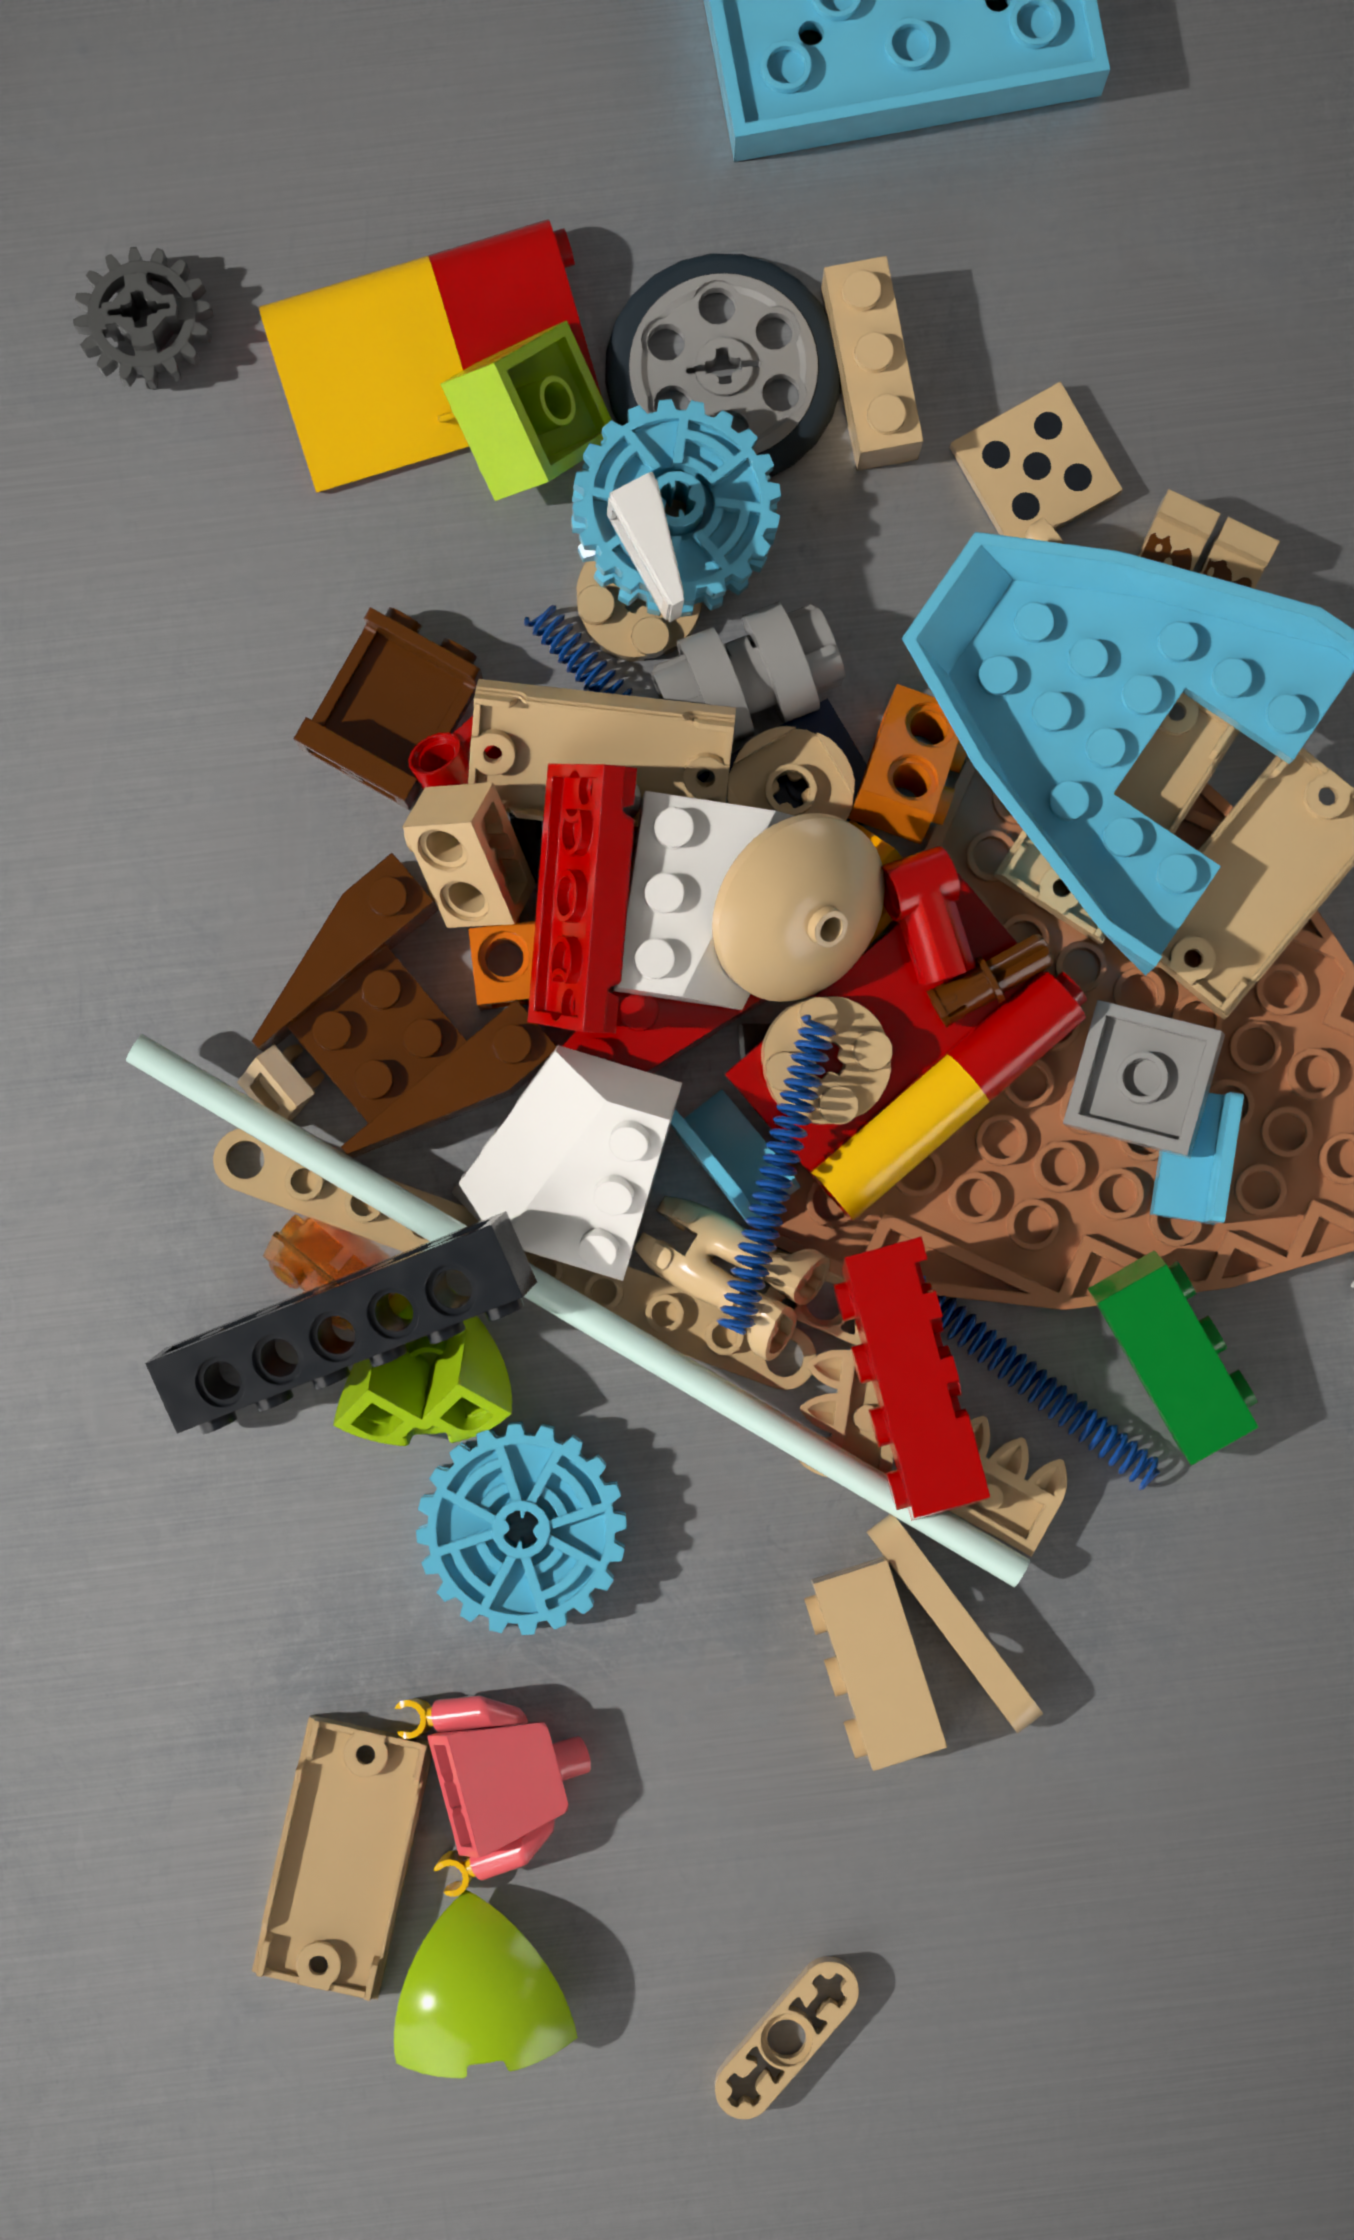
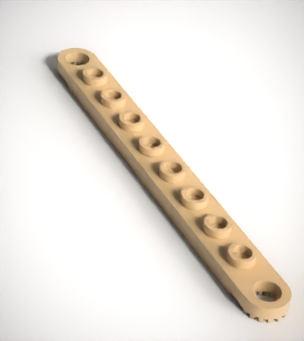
(640, 1298)

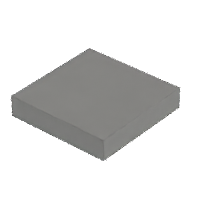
(1144, 1079)

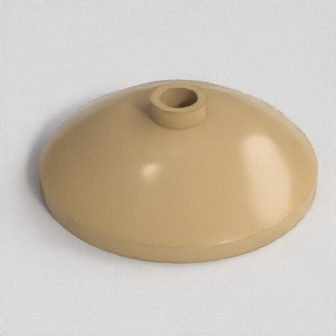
(798, 907)

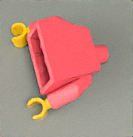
(496, 1781)

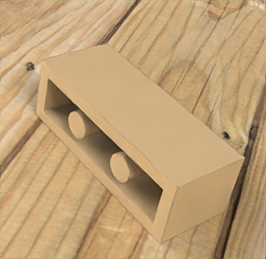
(872, 363)
(875, 1664)

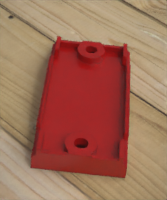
(582, 896)

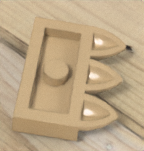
(846, 1411)
(1017, 1507)

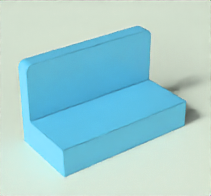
(727, 1150)
(1200, 1186)

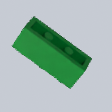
(1176, 1355)

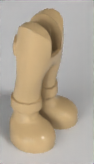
(792, 1275)

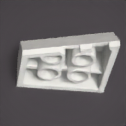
(673, 888)
(576, 1160)

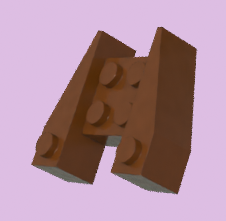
(381, 1029)

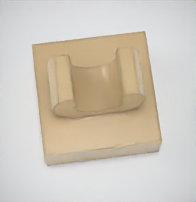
(277, 1083)

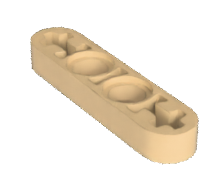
(954, 1623)

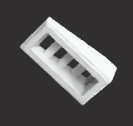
(643, 529)

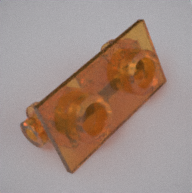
(303, 1256)

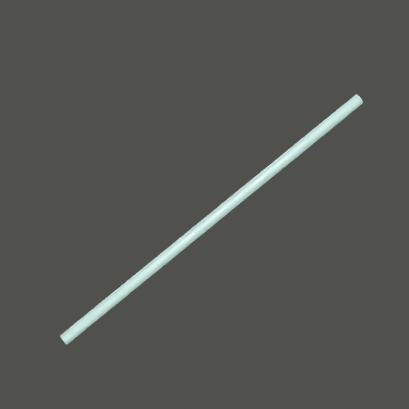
(574, 1308)

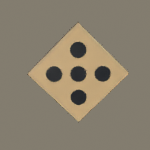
(1036, 465)

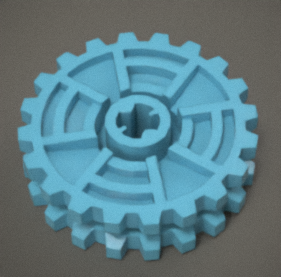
(696, 461)
(471, 1523)

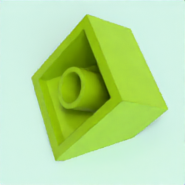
(528, 411)

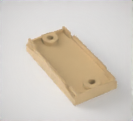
(571, 726)
(1159, 785)
(1278, 866)
(343, 1858)

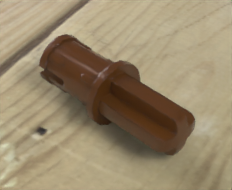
(990, 979)

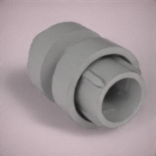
(776, 664)

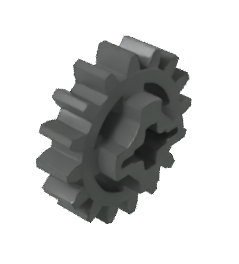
(118, 316)

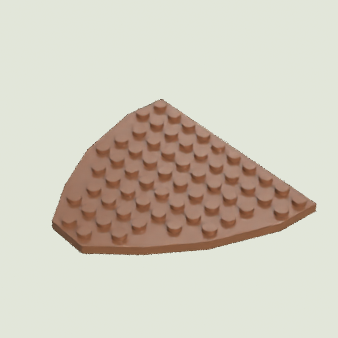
(1046, 1210)

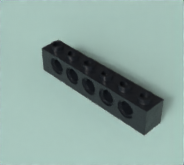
(189, 1370)

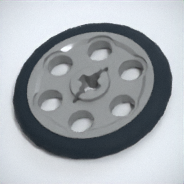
(758, 293)

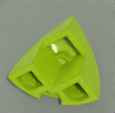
(429, 1390)
(478, 1997)

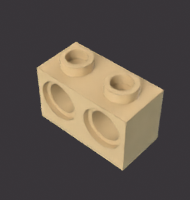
(469, 855)

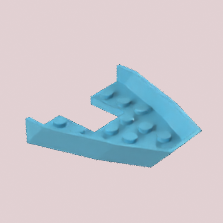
(1065, 670)

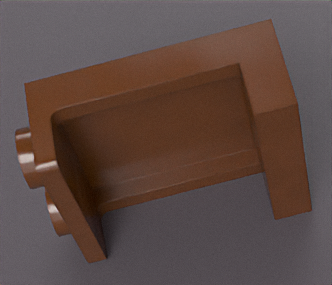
(389, 700)

